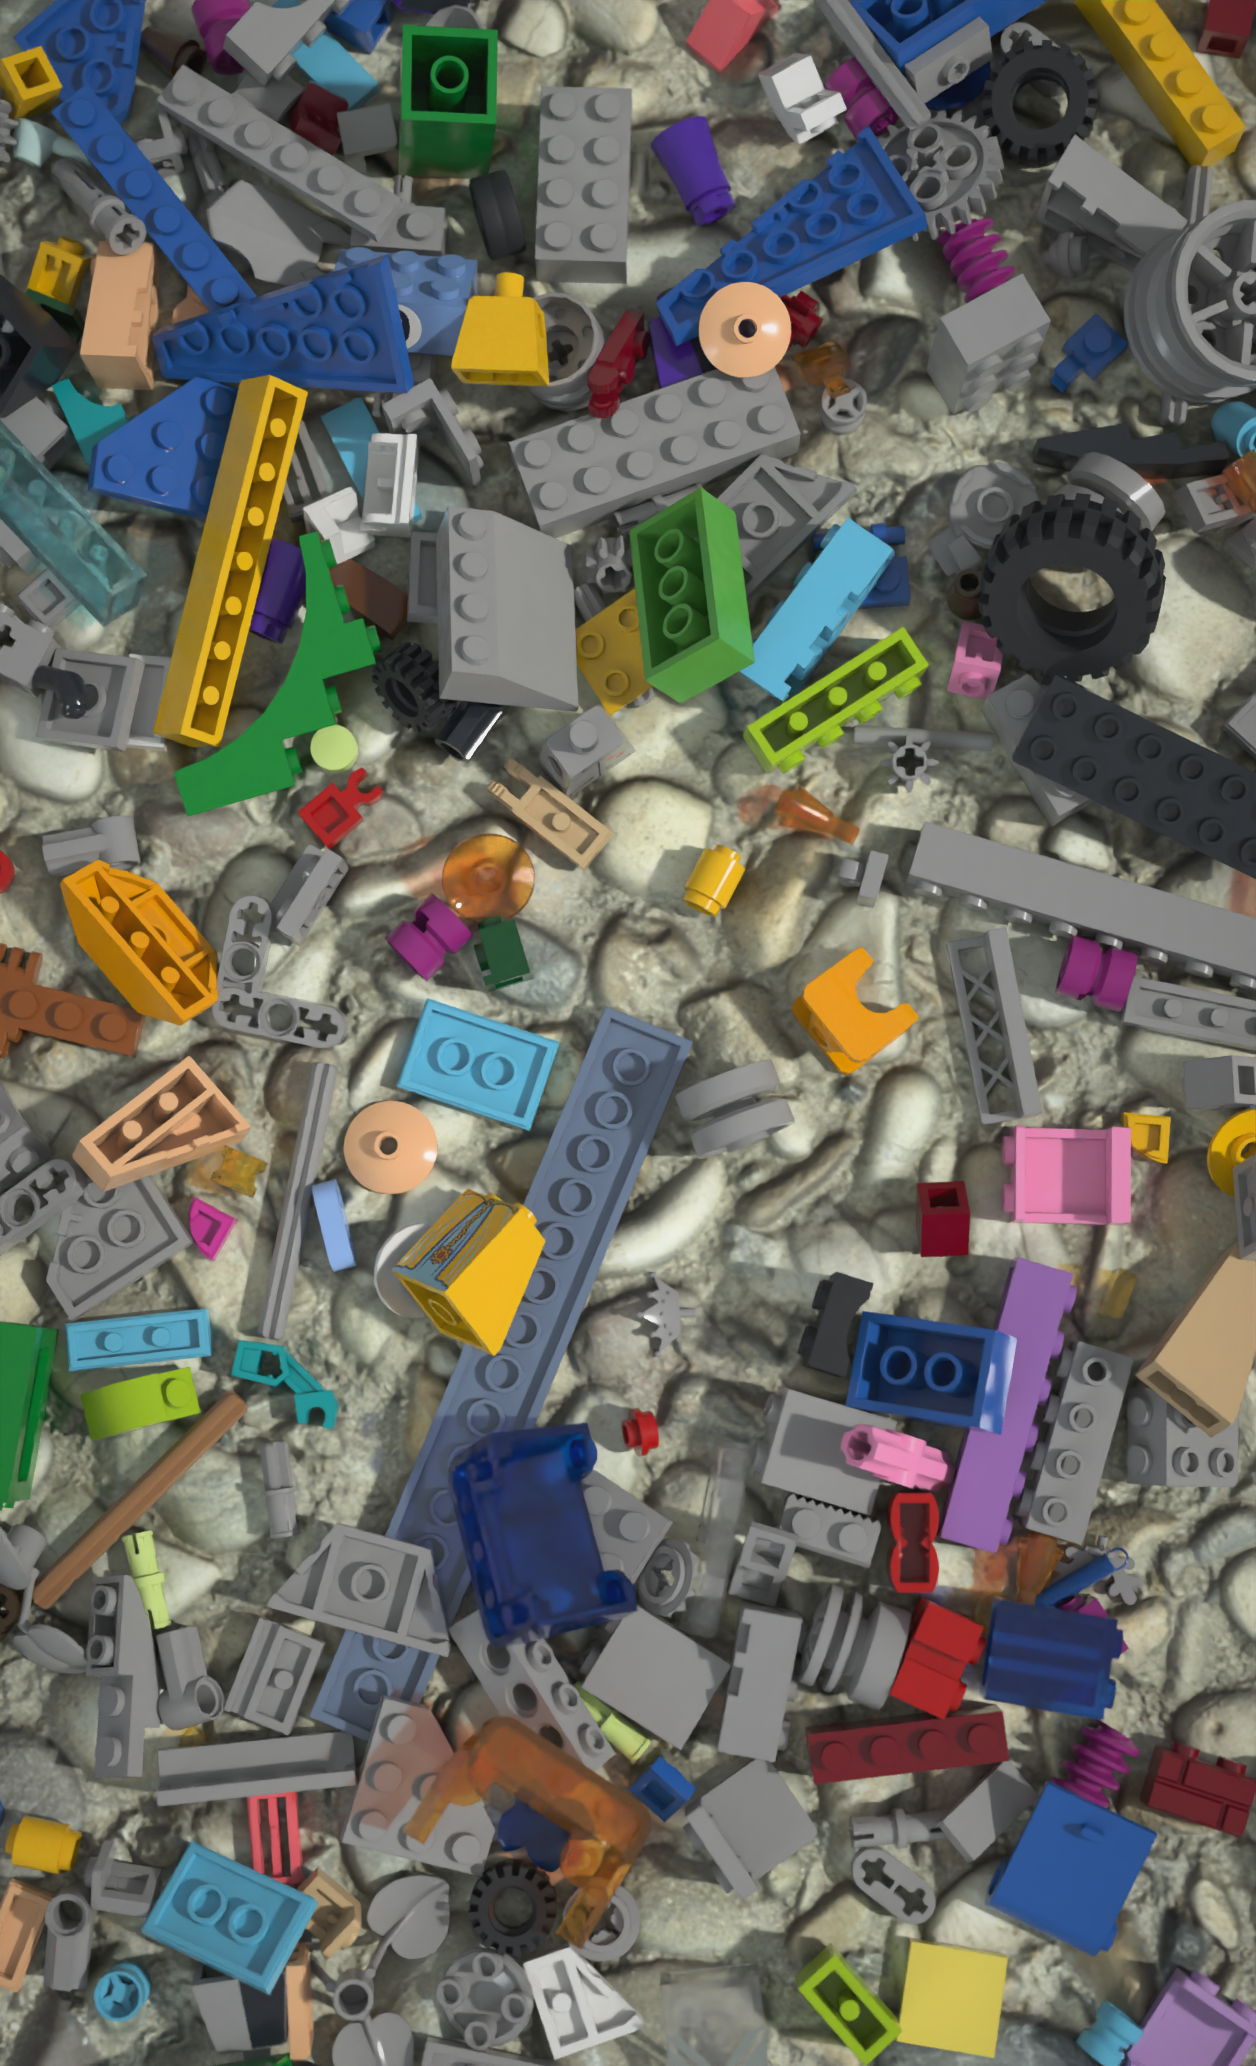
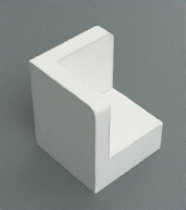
(339, 520)

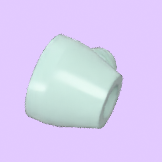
(38, 142)

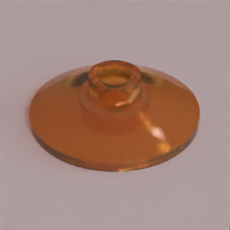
(484, 899)

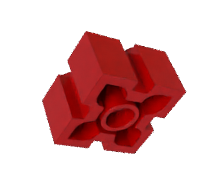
(935, 1657)

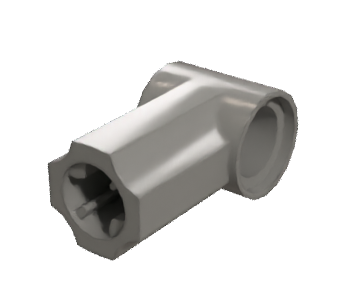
(107, 840)
(189, 1692)
(68, 1940)

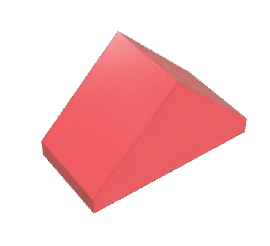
(727, 28)

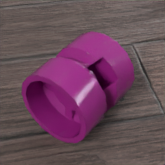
(213, 22)
(862, 99)
(429, 937)
(1096, 973)

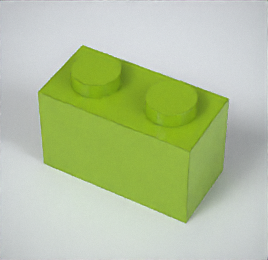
(848, 2004)

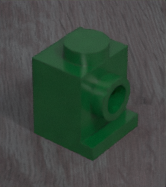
(501, 953)

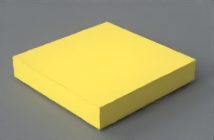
(952, 1997)

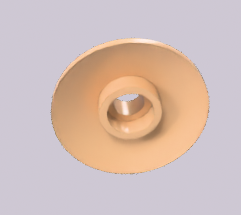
(720, 333)
(411, 1160)

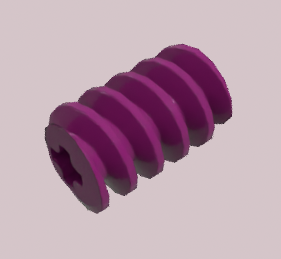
(974, 258)
(1096, 1763)

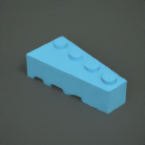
(817, 609)

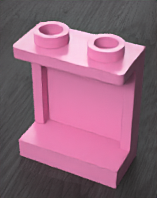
(1068, 1176)

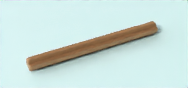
(138, 1499)

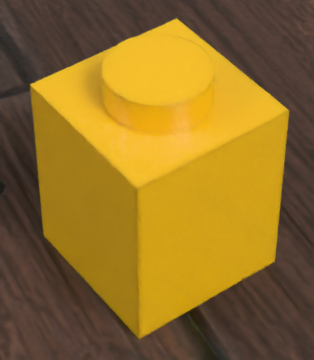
(29, 83)

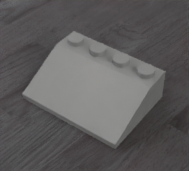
(504, 613)

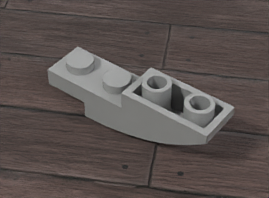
(125, 1659)

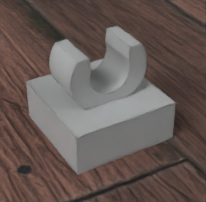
(866, 877)

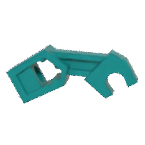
(308, 1390)

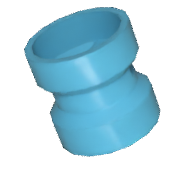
(114, 1997)
(1110, 2035)

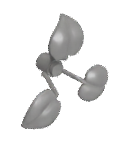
(38, 1642)
(415, 1920)

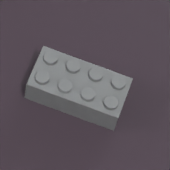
(583, 185)

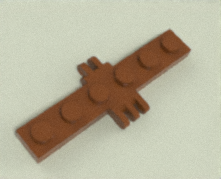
(60, 1013)

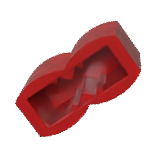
(911, 1557)

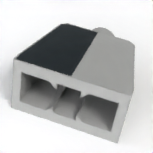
(240, 2015)

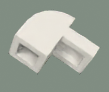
(800, 97)

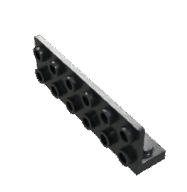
(1142, 771)

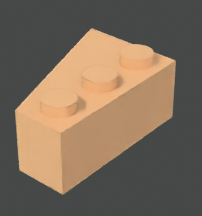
(122, 318)
(161, 1128)

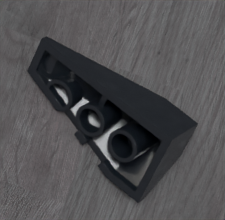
(31, 349)

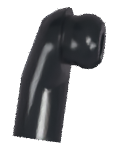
(68, 687)

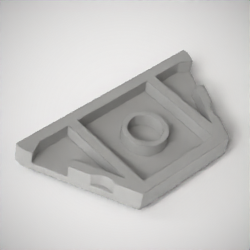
(778, 513)
(370, 1588)

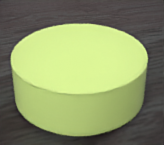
(334, 749)

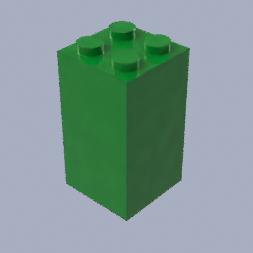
(447, 101)

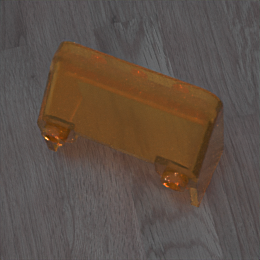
(602, 1820)

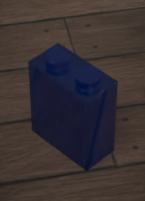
(1050, 1658)

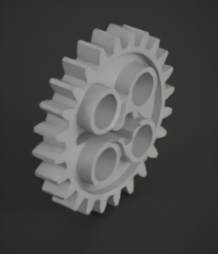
(946, 167)

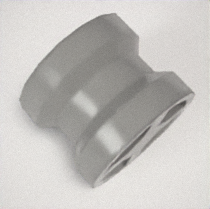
(852, 402)

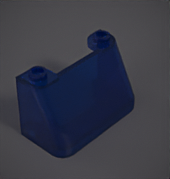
(533, 1535)

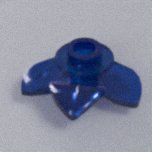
(539, 1835)

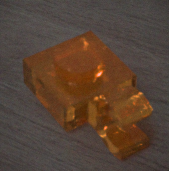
(824, 367)

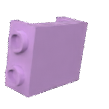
(1193, 2026)

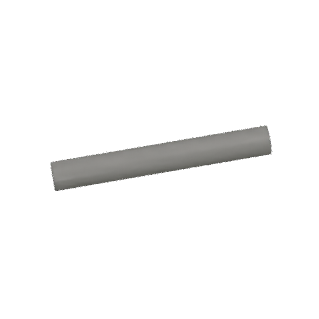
(939, 738)

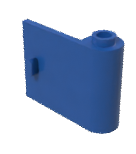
(1071, 1876)

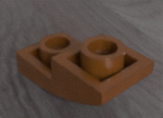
(372, 598)

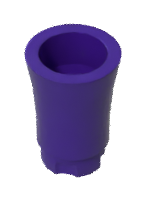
(695, 169)
(280, 592)

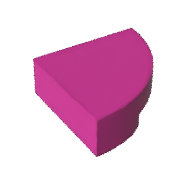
(209, 1227)

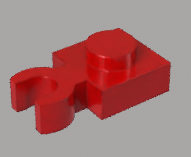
(335, 813)

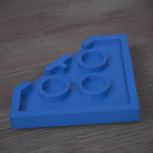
(91, 46)
(169, 451)

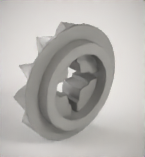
(653, 1584)
(607, 1943)

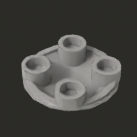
(486, 1997)

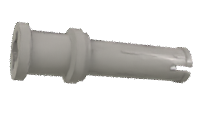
(105, 213)

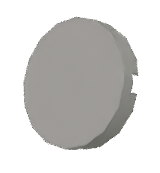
(986, 500)

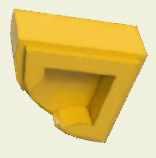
(1149, 1135)

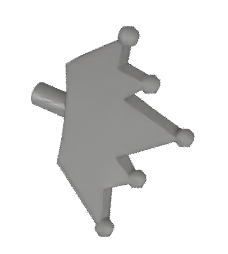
(665, 1313)

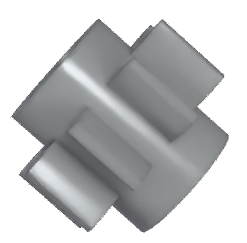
(610, 565)
(918, 754)

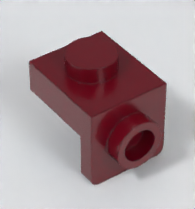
(317, 118)

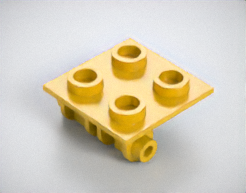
(612, 654)

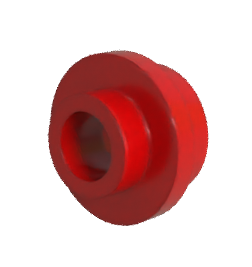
(640, 1431)

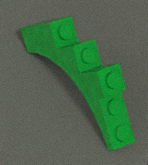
(327, 647)

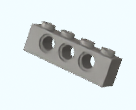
(533, 1689)

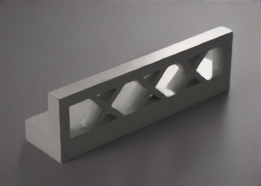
(1011, 1024)
(256, 1767)

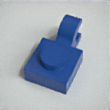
(1088, 351)

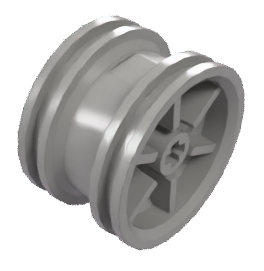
(1173, 333)

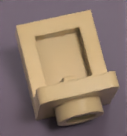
(336, 1917)

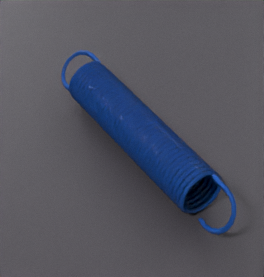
(1078, 1580)

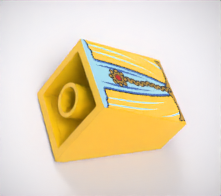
(473, 1268)

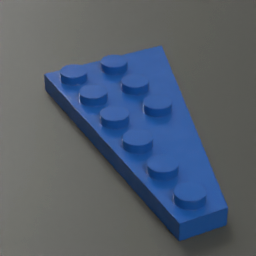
(807, 234)
(313, 334)

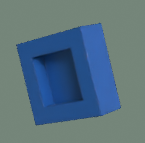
(662, 1789)

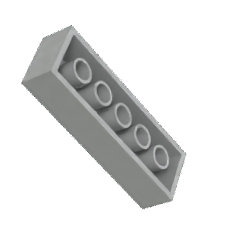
(652, 447)

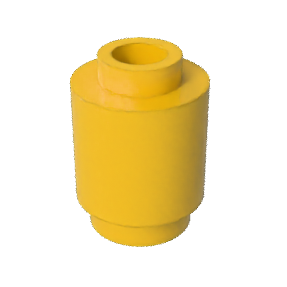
(713, 880)
(43, 1845)

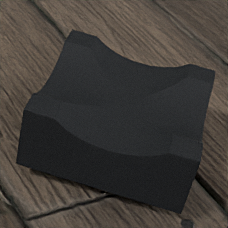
(827, 1342)

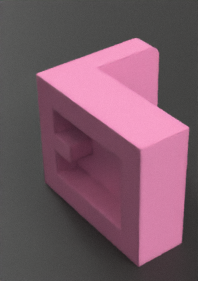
(975, 662)

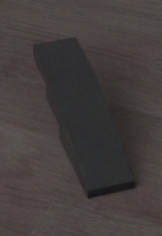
(1148, 456)

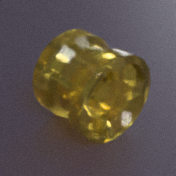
(239, 1171)

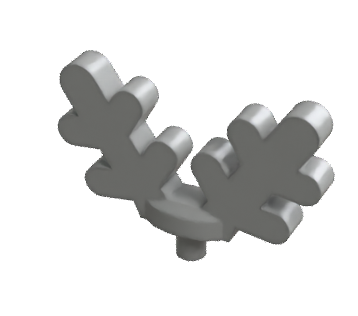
(1122, 1582)

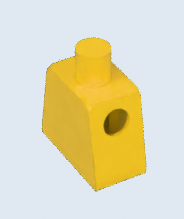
(503, 338)

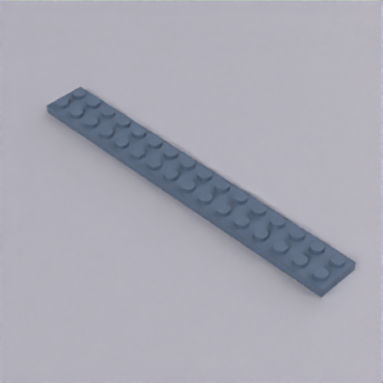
(577, 1210)

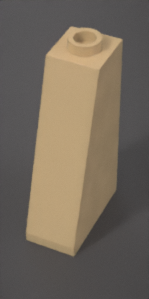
(1209, 1347)

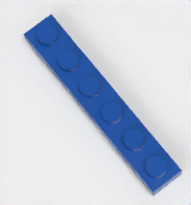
(151, 200)

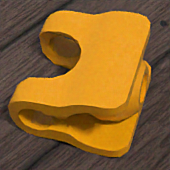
(840, 1023)

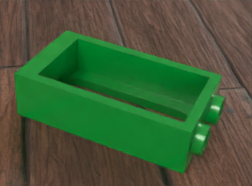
(25, 1378)

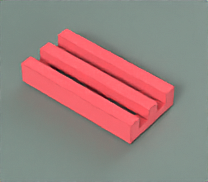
(294, 1837)

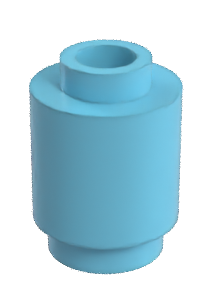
(1237, 426)

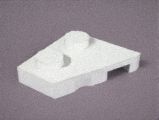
(577, 2002)

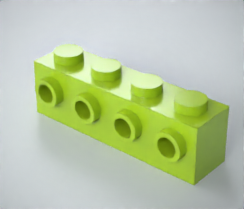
(835, 701)

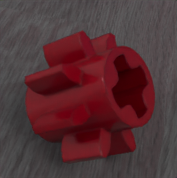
(803, 318)

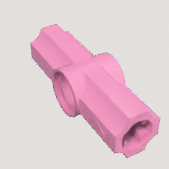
(897, 1458)

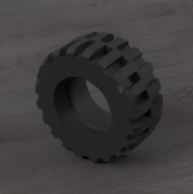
(1084, 536)

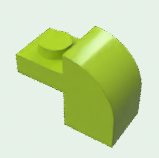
(140, 1403)

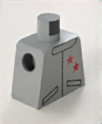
(583, 751)

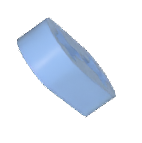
(334, 1225)

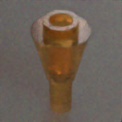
(805, 812)
(1035, 1563)

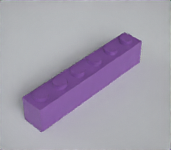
(990, 1463)

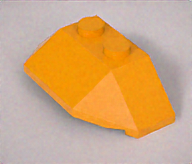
(142, 942)

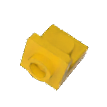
(60, 269)

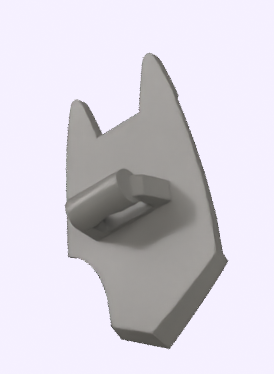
(272, 233)

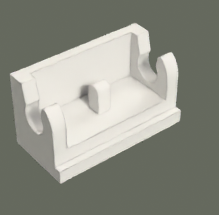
(390, 485)

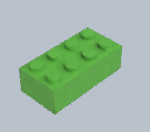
(691, 596)

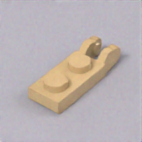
(553, 816)

